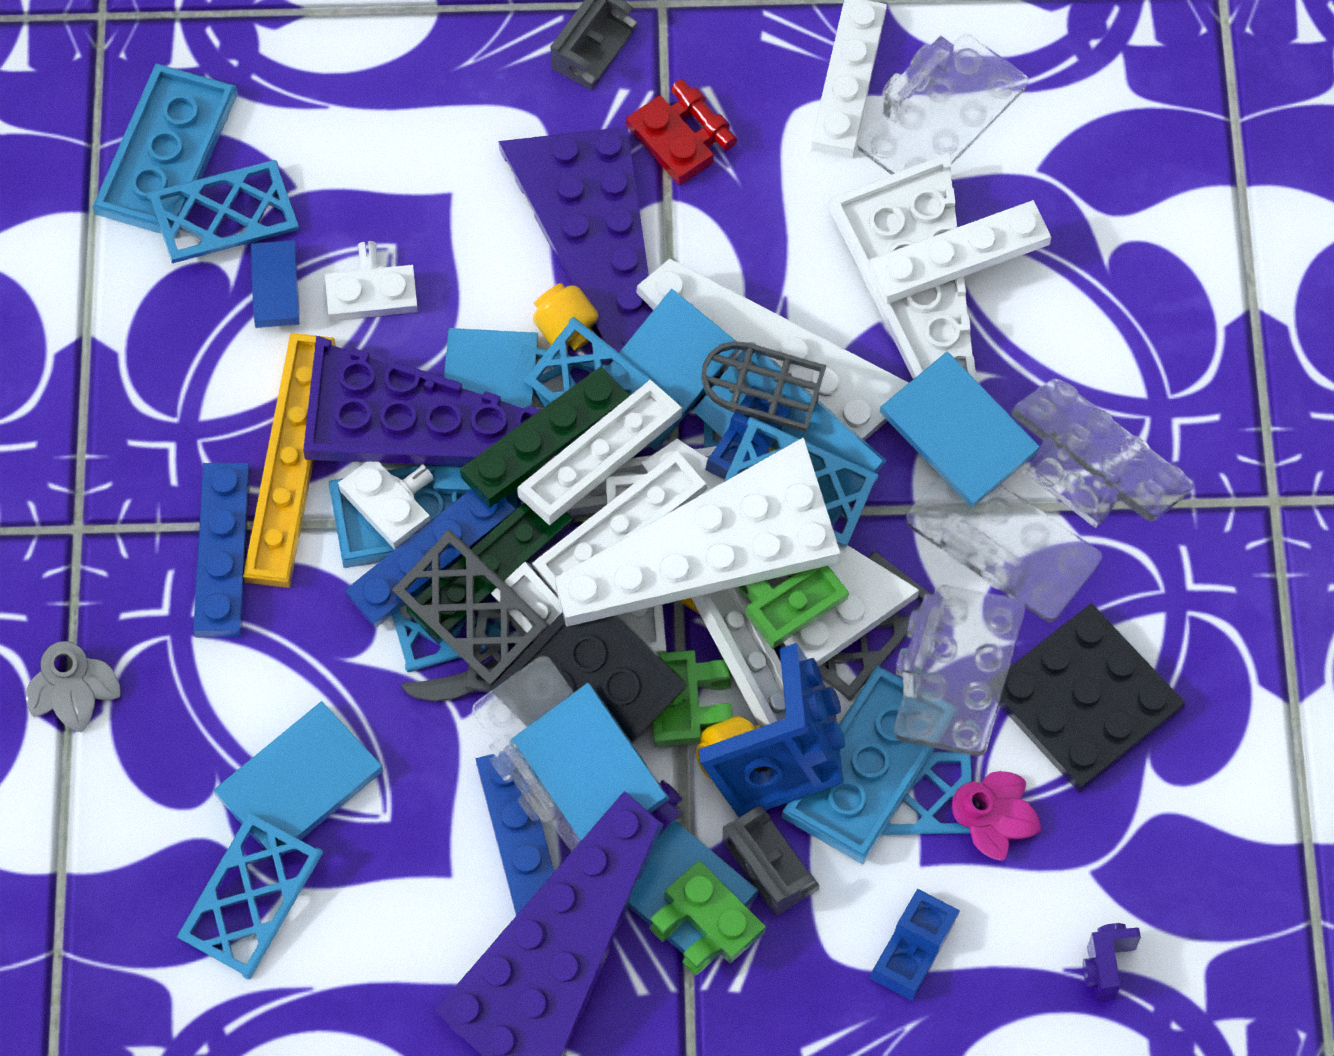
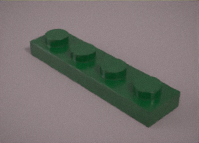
(541, 437)
(504, 550)

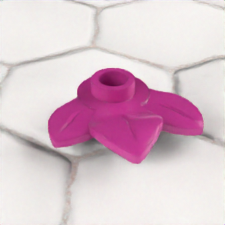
(1002, 812)

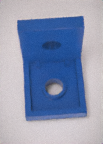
(798, 748)

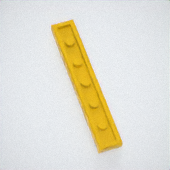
(285, 473)

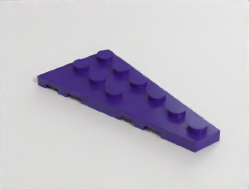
(591, 218)
(398, 413)
(547, 960)

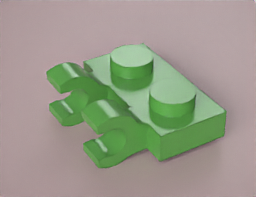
(793, 603)
(684, 718)
(713, 911)

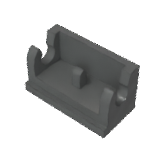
(592, 40)
(768, 860)

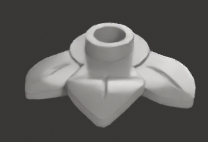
(71, 692)

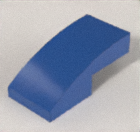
(275, 284)
(723, 454)
(914, 944)

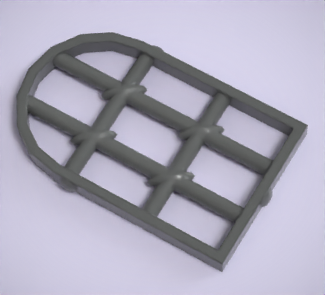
(780, 378)

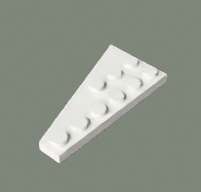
(895, 215)
(849, 385)
(732, 536)
(872, 589)

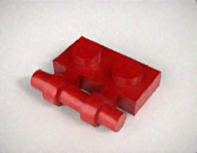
(671, 140)

